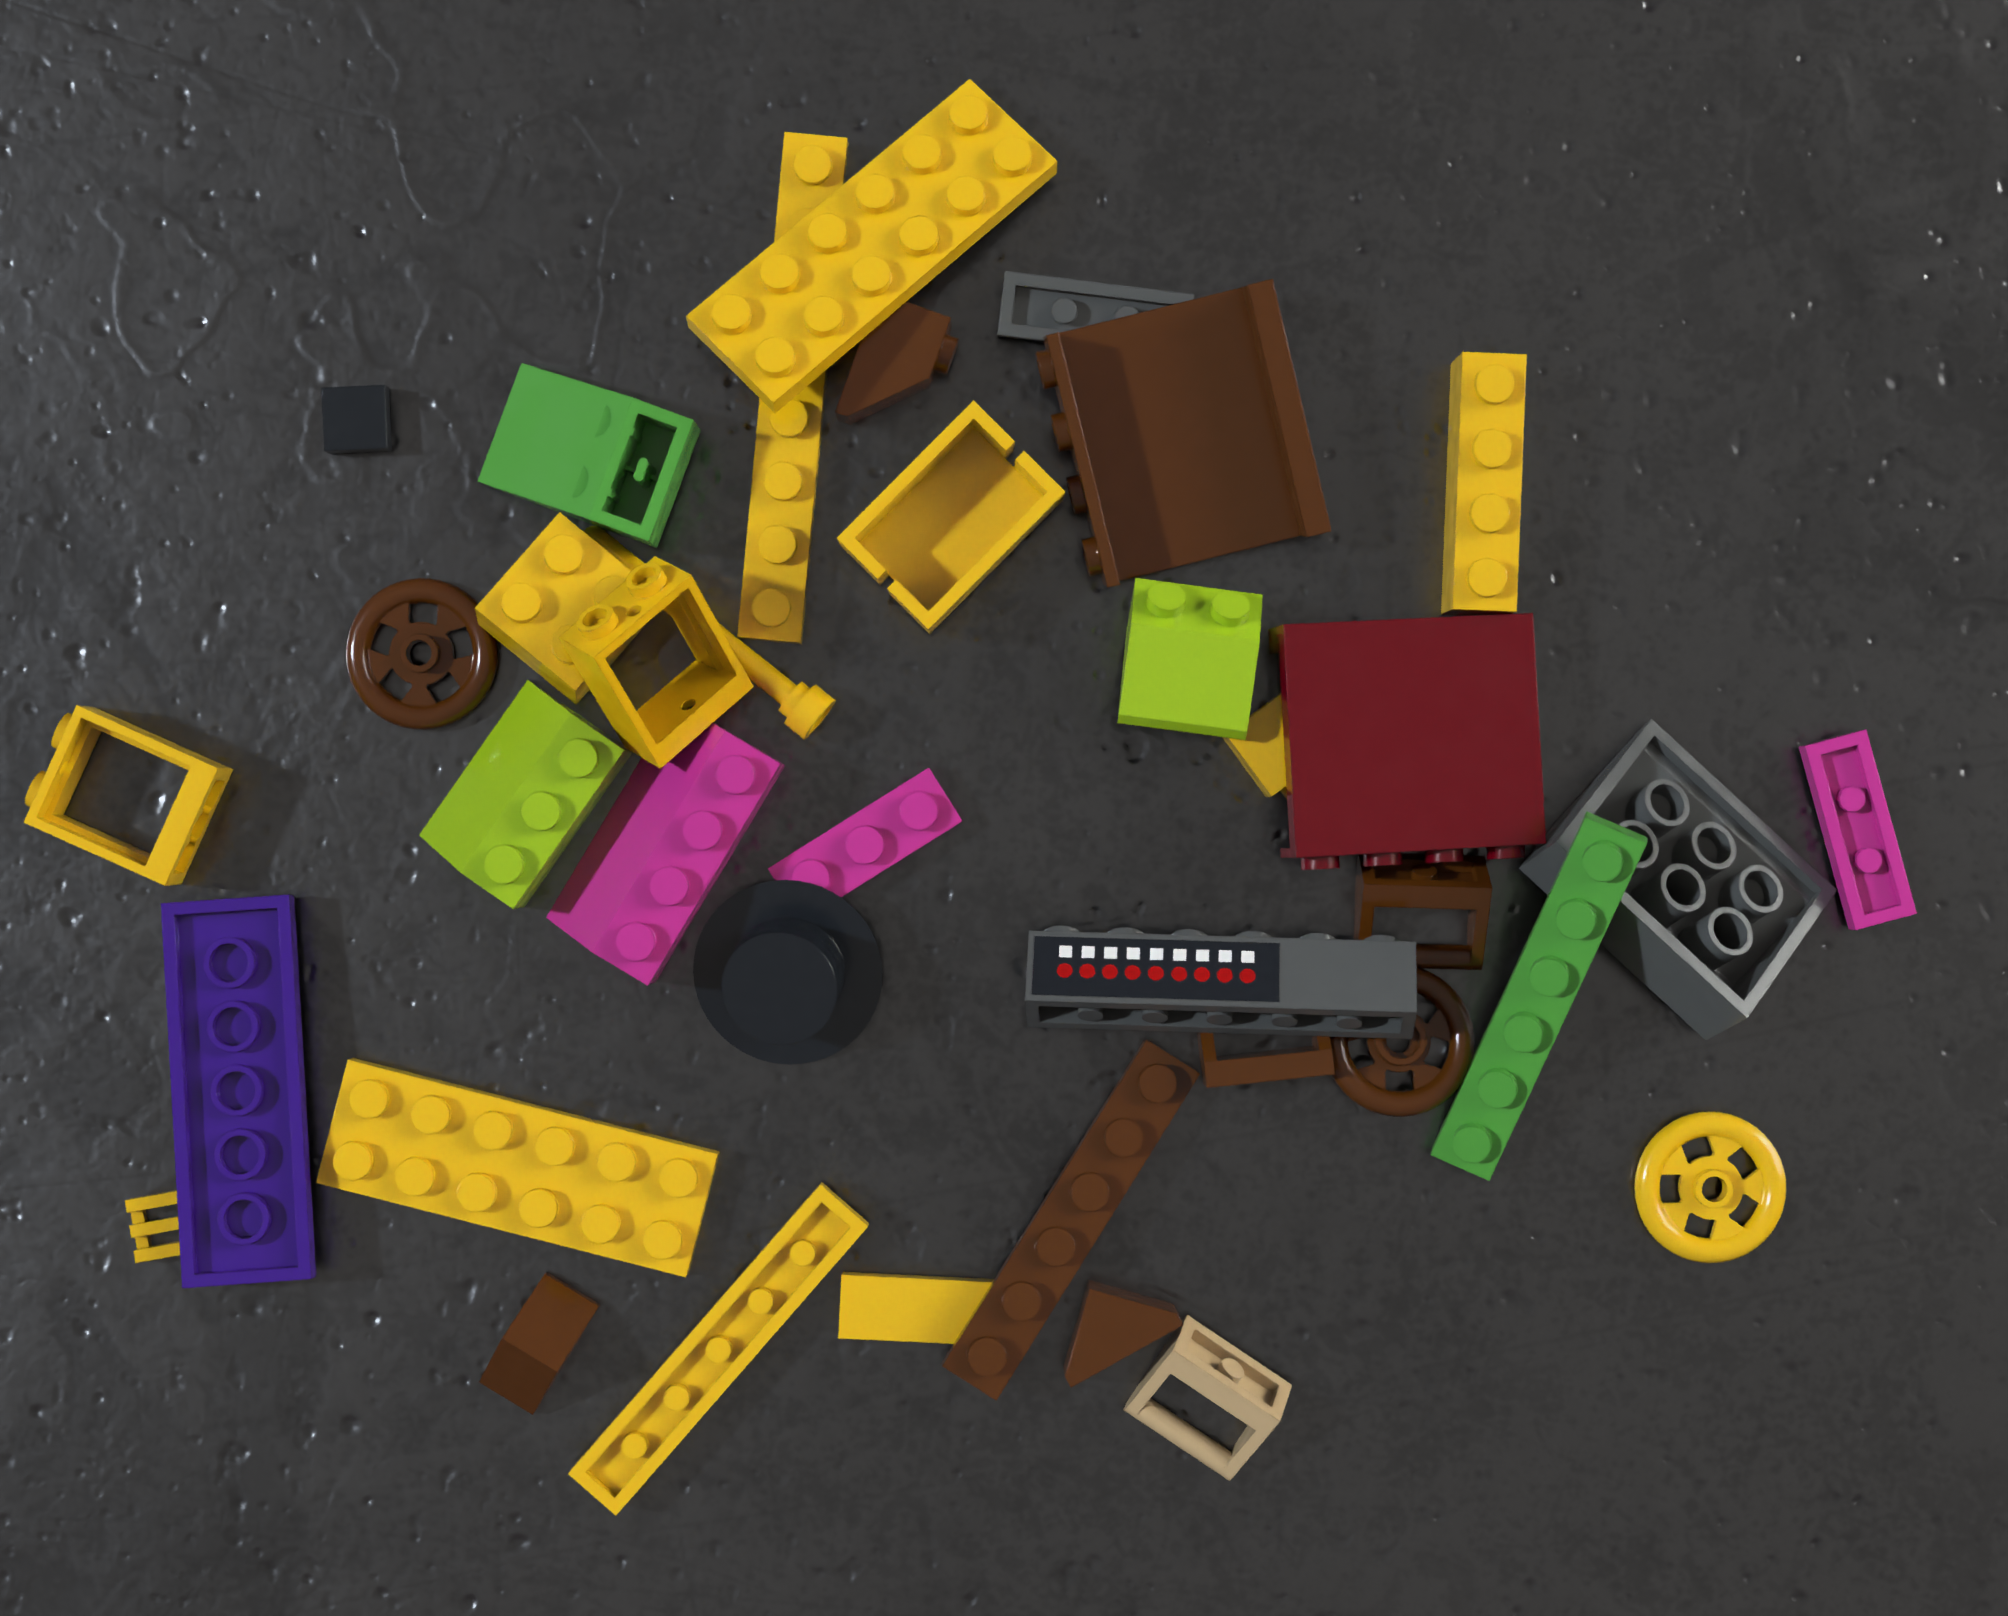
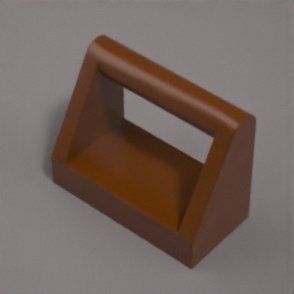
(1432, 886)
(1264, 1065)

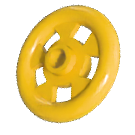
(1668, 1219)

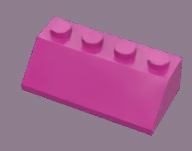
(663, 851)

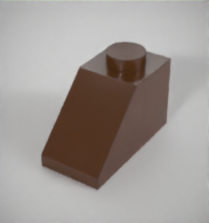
(896, 361)

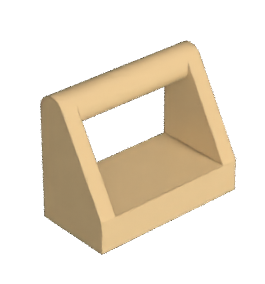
(1223, 1377)

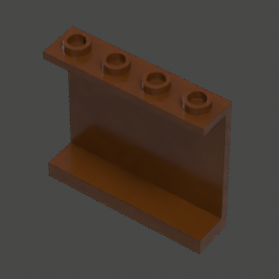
(1184, 433)

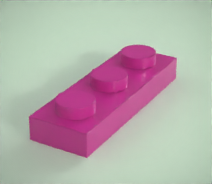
(1857, 830)
(873, 837)

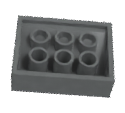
(1713, 893)

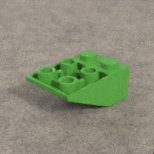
(590, 453)

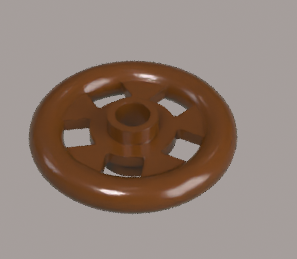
(418, 707)
(1430, 1084)

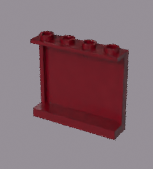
(1410, 738)

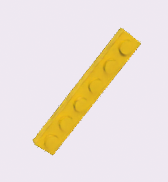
(718, 1348)

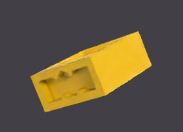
(708, 684)
(186, 821)

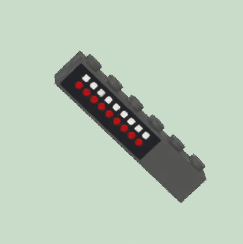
(1221, 983)

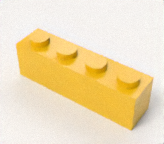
(1483, 484)

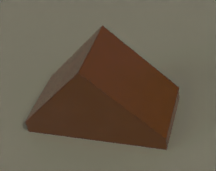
(1113, 1326)
(538, 1343)

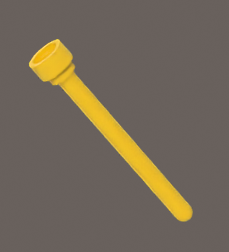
(799, 703)

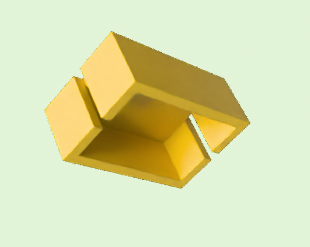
(951, 517)

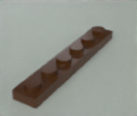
(1070, 1219)

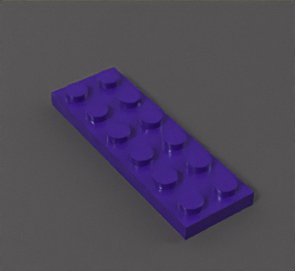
(238, 1091)

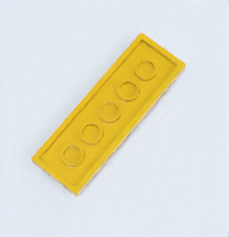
(871, 245)
(517, 1167)

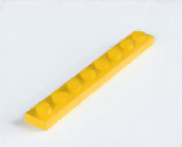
(789, 439)

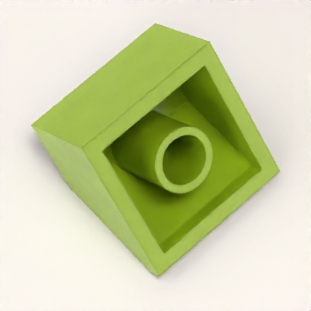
(1190, 658)

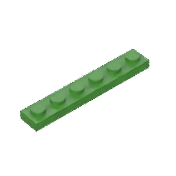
(1539, 995)

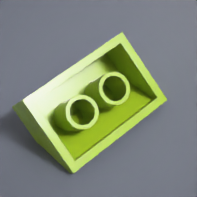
(524, 796)

